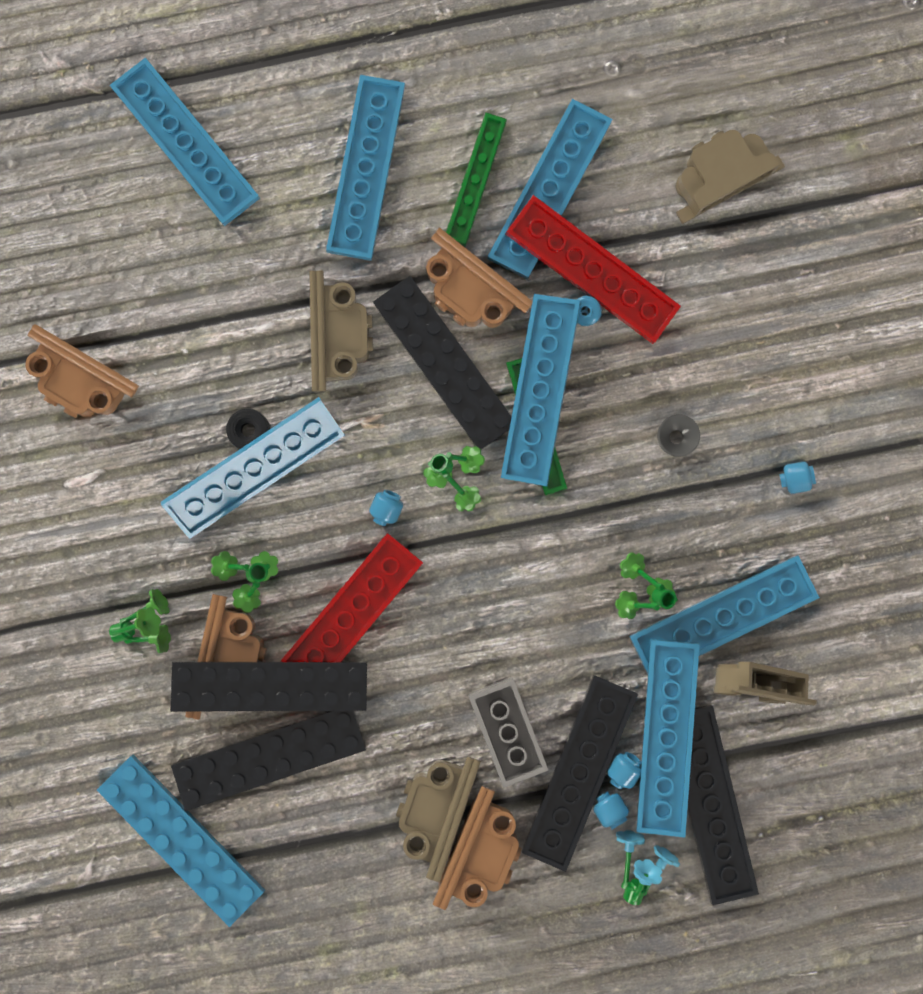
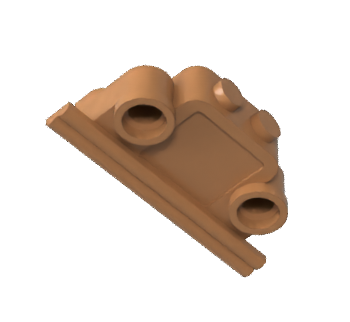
(470, 286)
(74, 377)
(228, 638)
(480, 854)

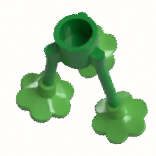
(441, 469)
(260, 570)
(660, 590)
(147, 623)

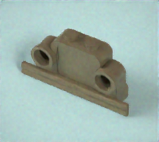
(723, 170)
(337, 332)
(765, 681)
(435, 811)

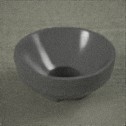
(689, 431)

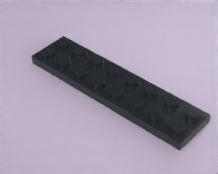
(444, 363)
(268, 686)
(267, 758)
(579, 773)
(716, 816)

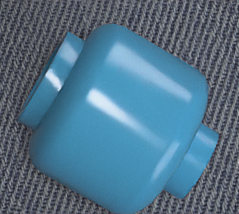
(595, 311)
(798, 477)
(386, 507)
(625, 770)
(611, 810)

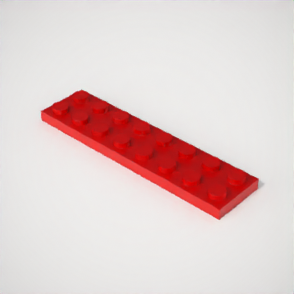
(593, 269)
(356, 604)

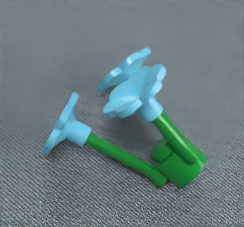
(644, 870)

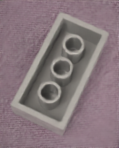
(508, 732)

